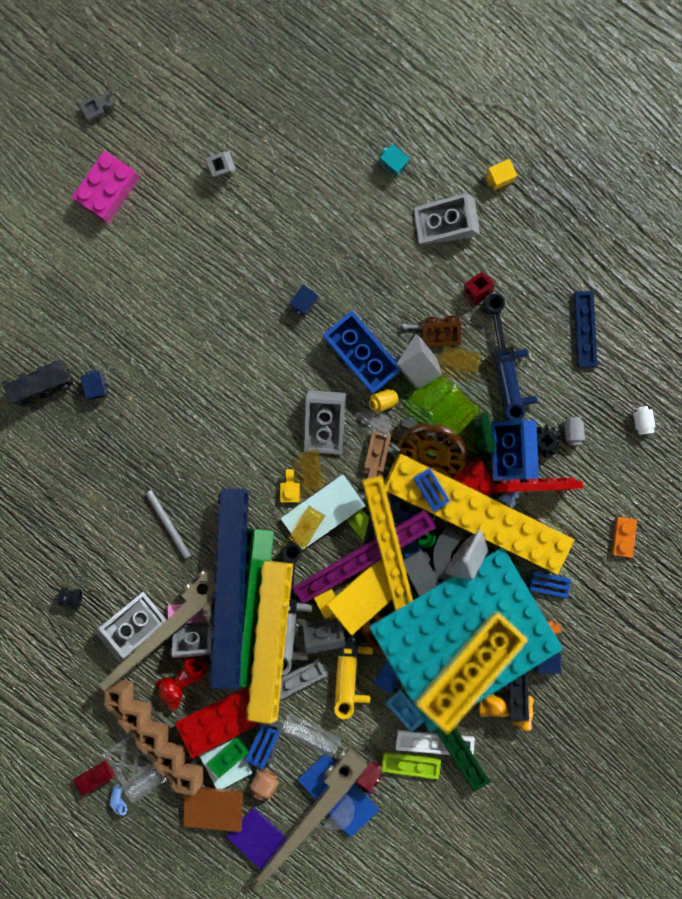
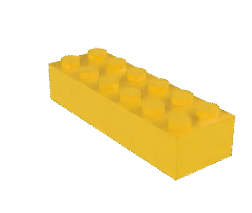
(470, 671)

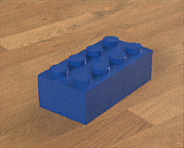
(361, 352)

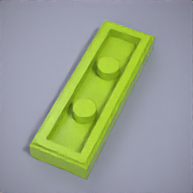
(411, 765)

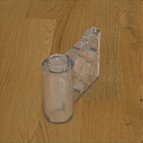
(140, 783)

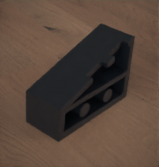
(38, 384)

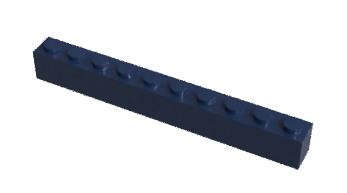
(230, 588)

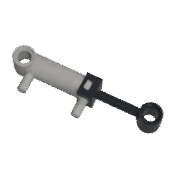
(294, 606)

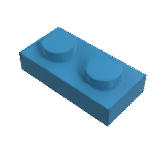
(405, 710)

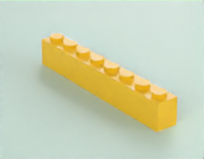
(270, 641)

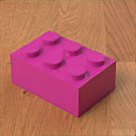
(105, 187)

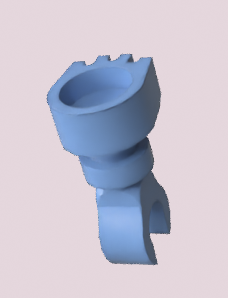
(508, 500)

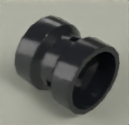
(70, 597)

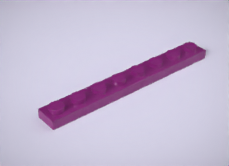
(360, 558)

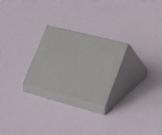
(419, 363)
(468, 557)
(192, 640)

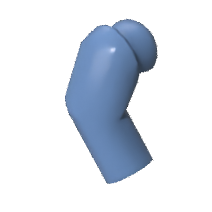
(116, 802)

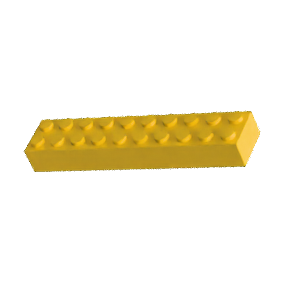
(480, 513)

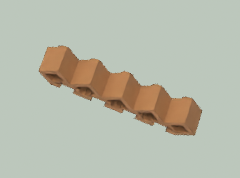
(153, 738)

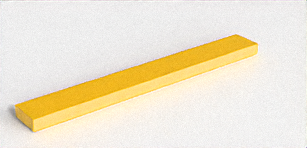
(387, 541)

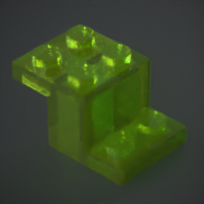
(445, 404)

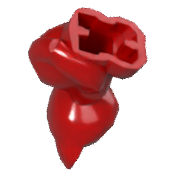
(171, 689)

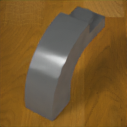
(442, 551)

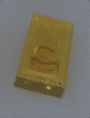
(460, 359)

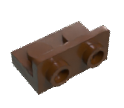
(441, 331)

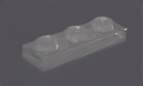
(310, 735)

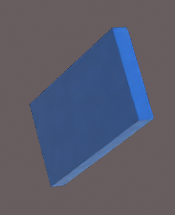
(314, 782)

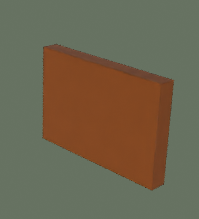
(214, 809)

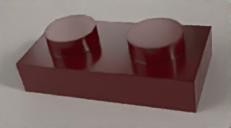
(94, 777)

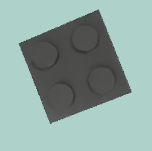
(323, 635)

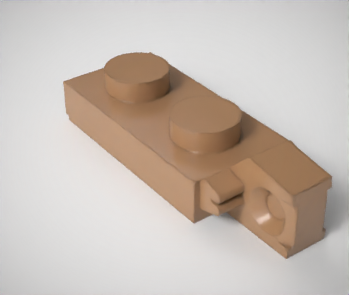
(376, 454)

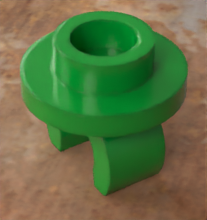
(427, 540)

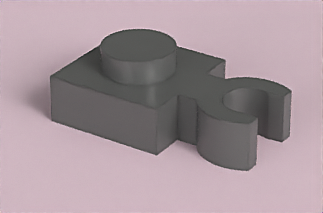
(94, 107)

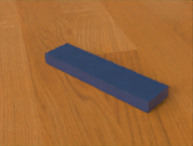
(585, 329)

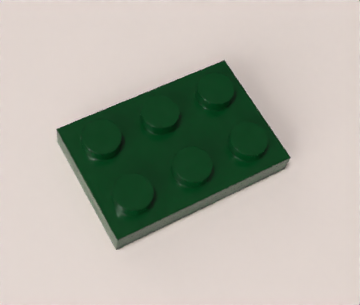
(485, 439)

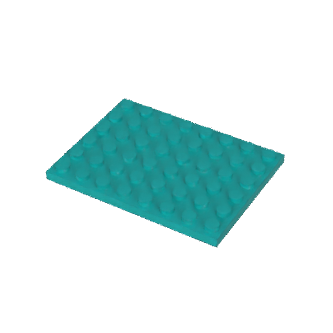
(437, 624)

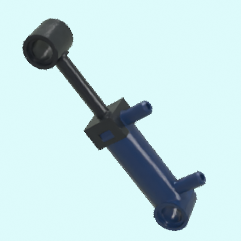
(505, 365)

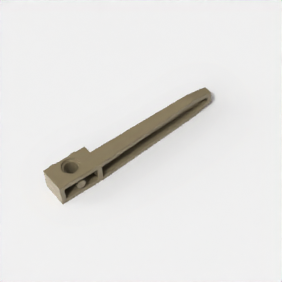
(191, 607)
(337, 787)

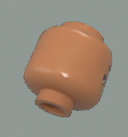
(264, 784)

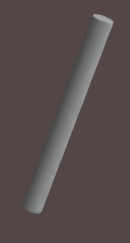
(168, 524)

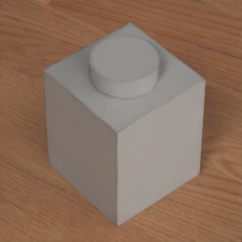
(220, 163)

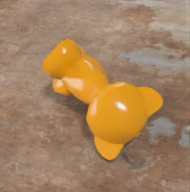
(497, 707)

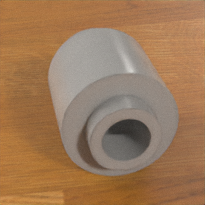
(574, 431)

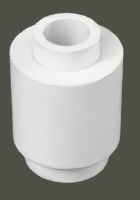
(644, 420)

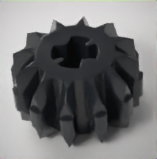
(551, 446)

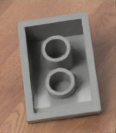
(447, 219)
(324, 421)
(130, 626)

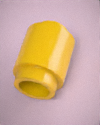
(383, 400)

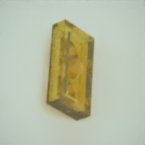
(311, 470)
(307, 527)

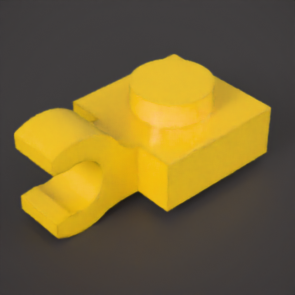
(289, 491)

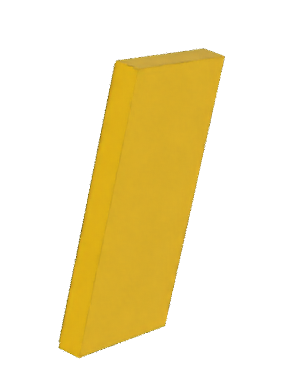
(362, 598)

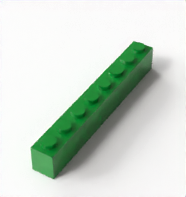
(258, 550)

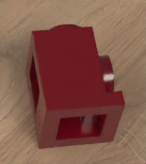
(478, 288)
(369, 777)

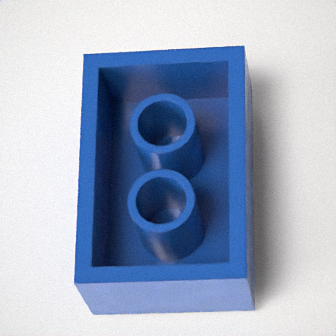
(515, 450)

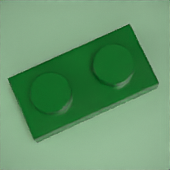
(227, 757)

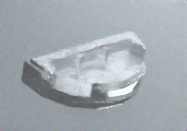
(377, 421)
(341, 816)

